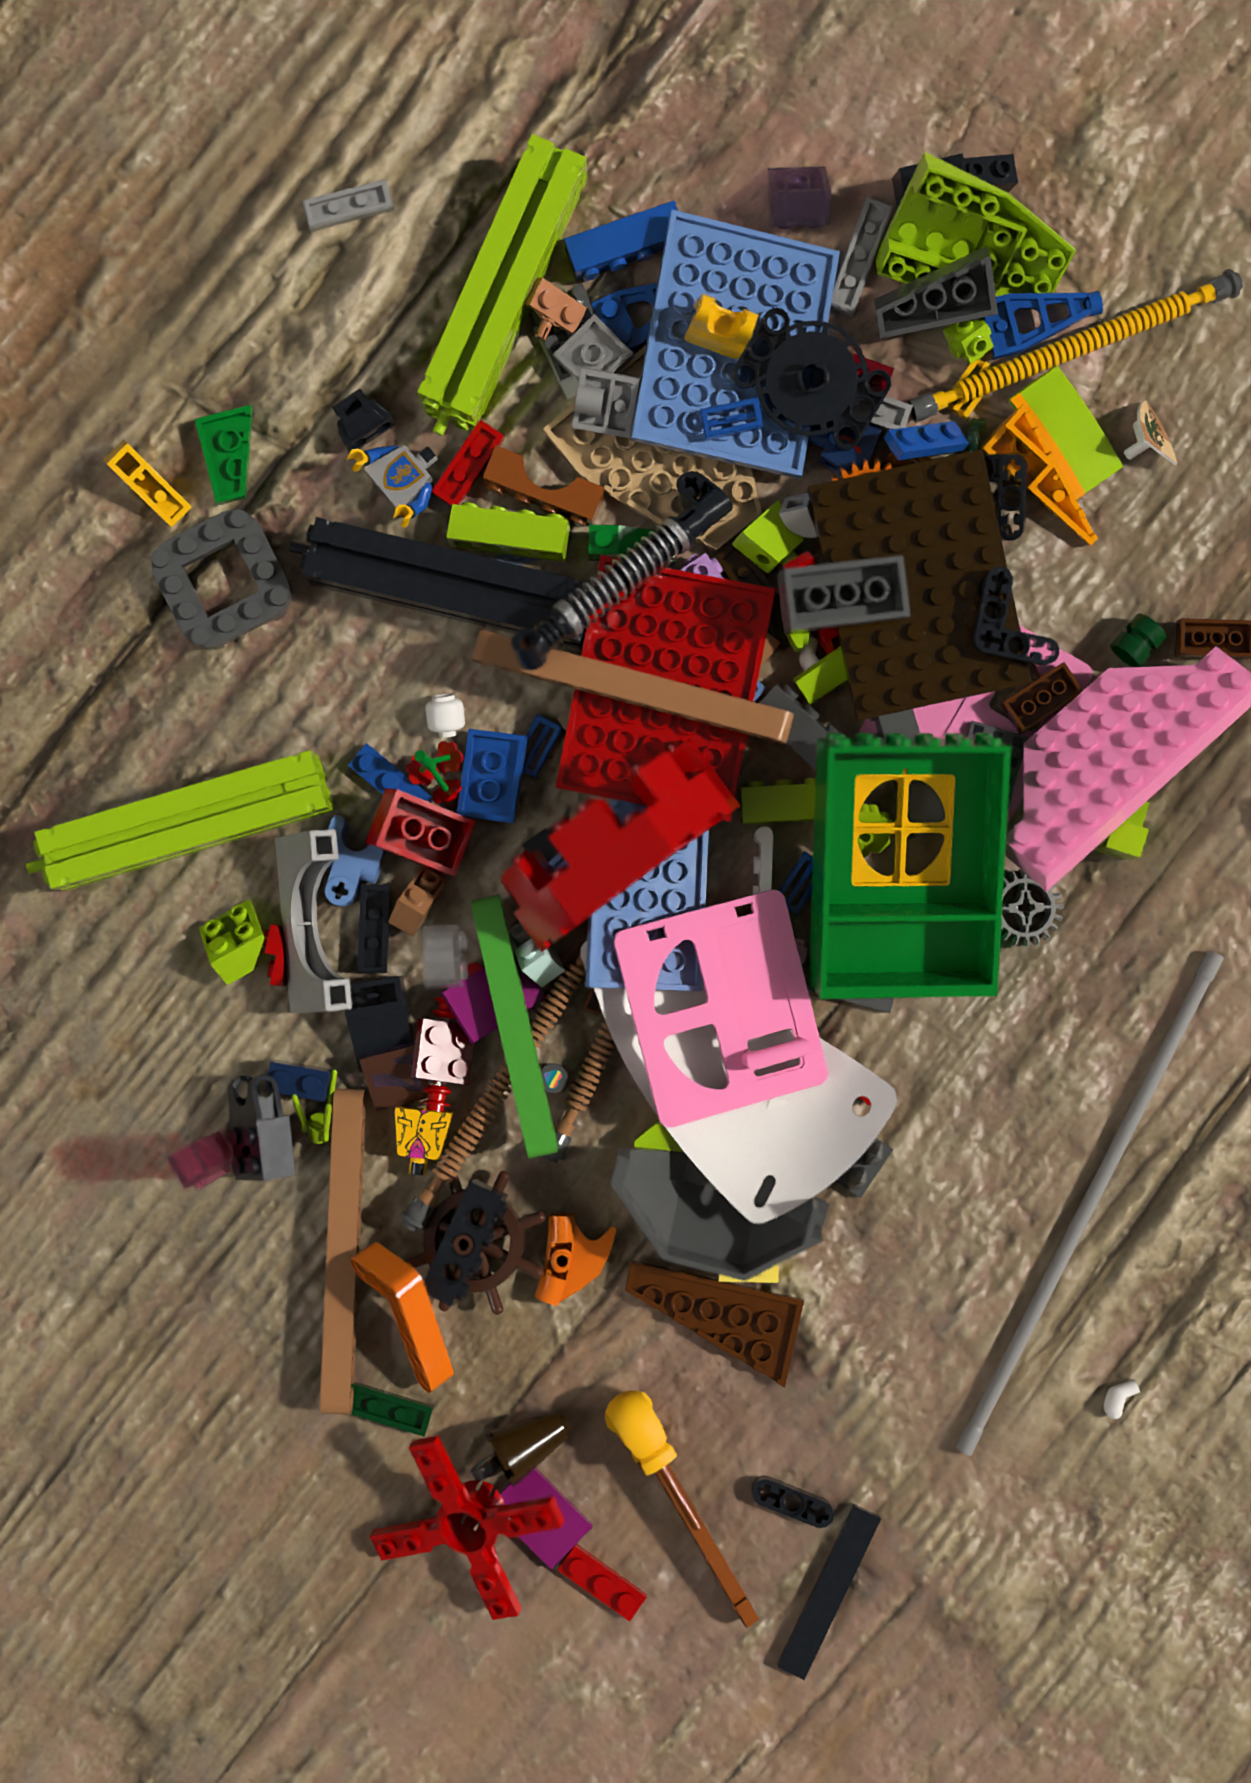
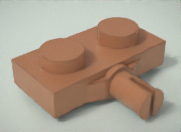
(554, 308)

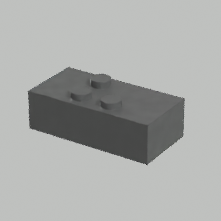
(843, 594)

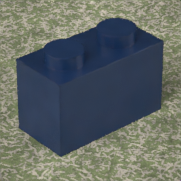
(300, 1079)

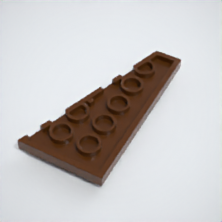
(734, 1317)

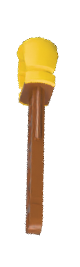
(640, 1431)

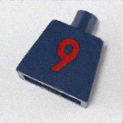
(836, 458)

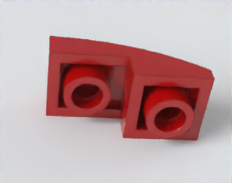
(274, 945)

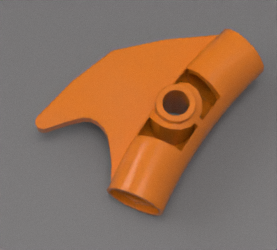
(584, 1258)

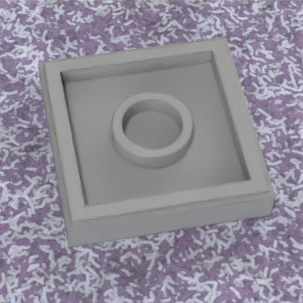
(593, 348)

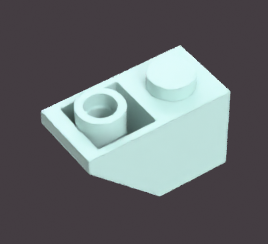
(538, 965)

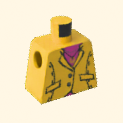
(421, 1135)

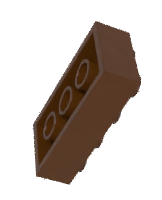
(1199, 636)
(1041, 698)

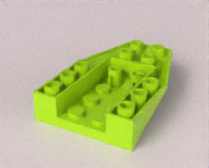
(956, 214)

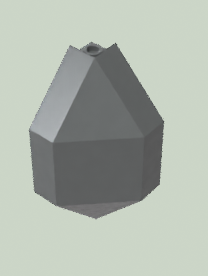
(699, 1226)

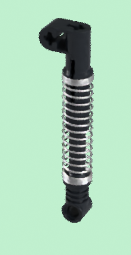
(672, 538)

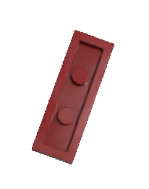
(467, 464)
(602, 1582)

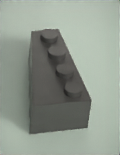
(941, 298)

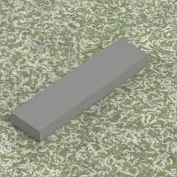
(860, 255)

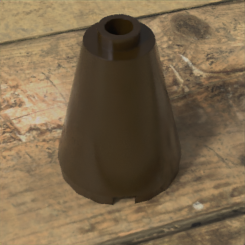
(527, 1443)

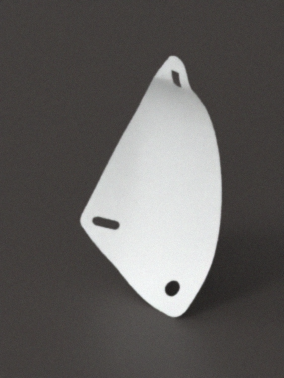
(798, 1143)

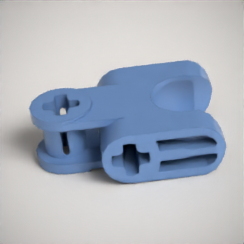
(351, 866)

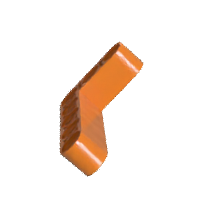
(411, 1312)

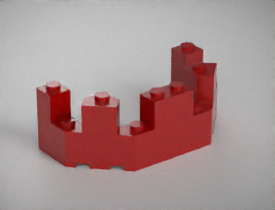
(606, 856)

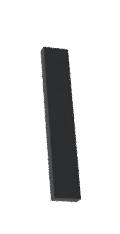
(828, 1591)

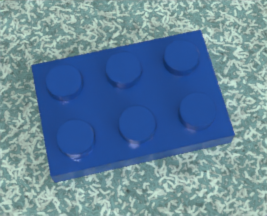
(492, 776)

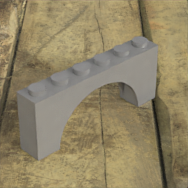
(300, 867)

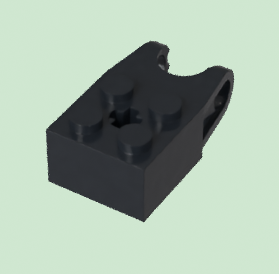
(259, 1132)

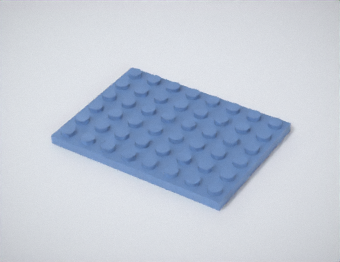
(680, 378)

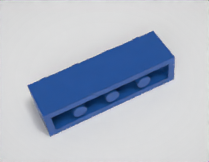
(618, 242)

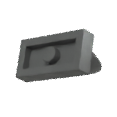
(865, 1169)

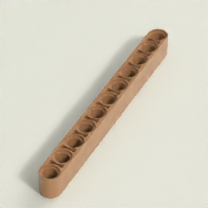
(641, 689)
(342, 1244)

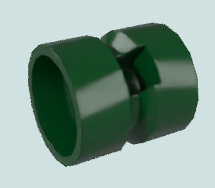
(1141, 636)

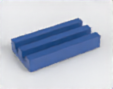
(758, 424)
(548, 724)
(795, 910)

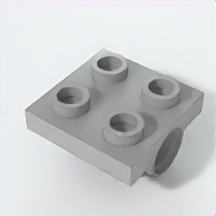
(605, 402)

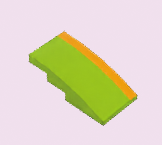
(1069, 430)

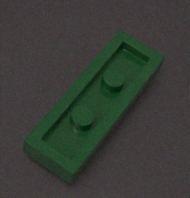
(391, 1409)

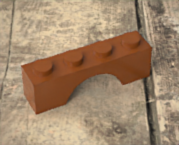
(577, 501)

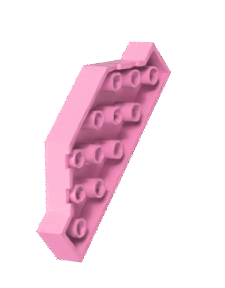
(1115, 752)

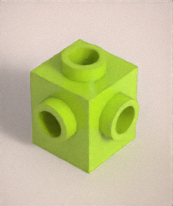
(968, 339)

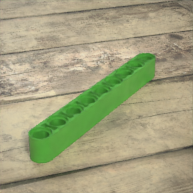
(514, 1026)

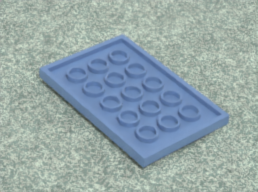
(666, 891)

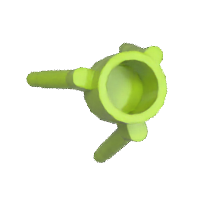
(319, 1124)

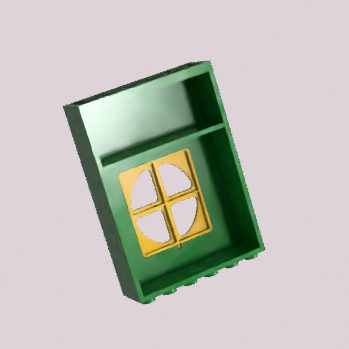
(901, 930)

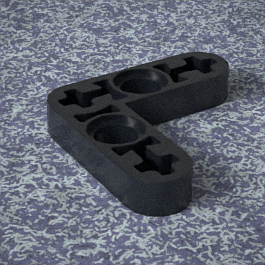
(999, 474)
(995, 627)

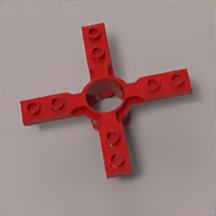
(445, 1528)

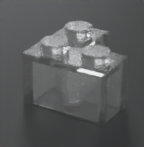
(444, 956)

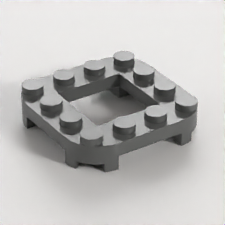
(240, 618)

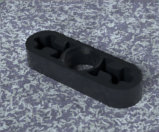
(815, 1501)

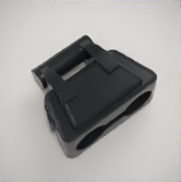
(363, 423)

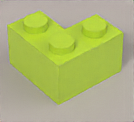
(1129, 838)

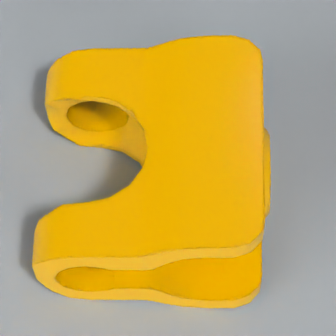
(720, 328)

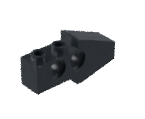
(995, 170)

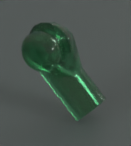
(973, 429)

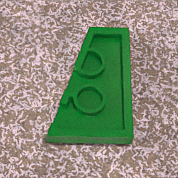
(226, 450)

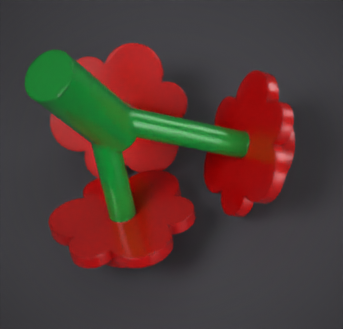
(424, 770)

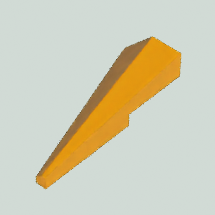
(1044, 476)

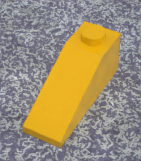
(147, 483)

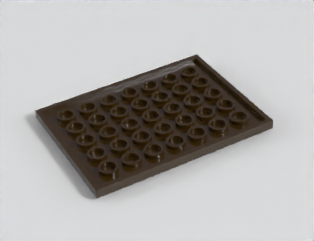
(949, 538)

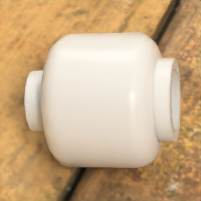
(445, 715)

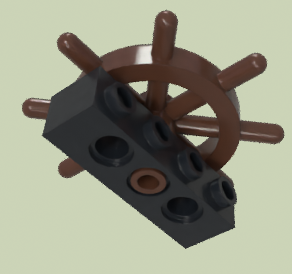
(470, 1240)

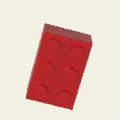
(420, 832)

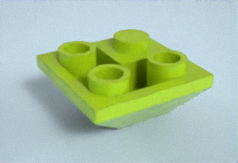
(233, 941)

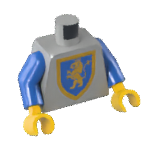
(399, 477)

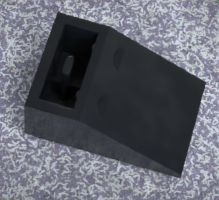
(378, 1016)

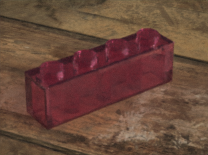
(202, 1161)

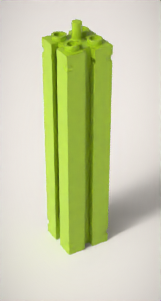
(495, 293)
(182, 822)

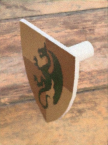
(1150, 434)

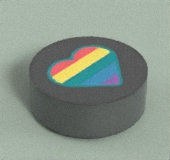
(554, 1077)
(485, 1467)

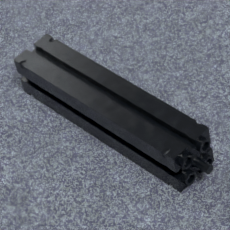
(431, 578)

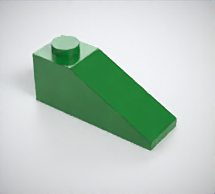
(614, 540)

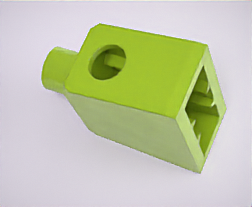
(768, 540)

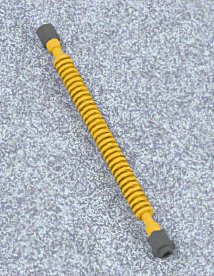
(1077, 345)

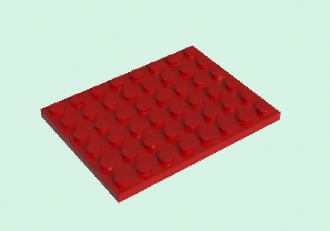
(680, 630)

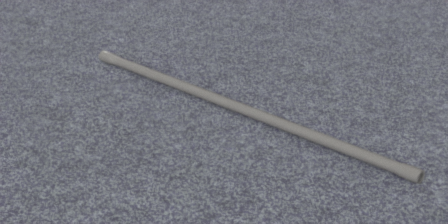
(974, 1429)

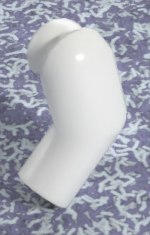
(807, 655)
(1116, 1398)

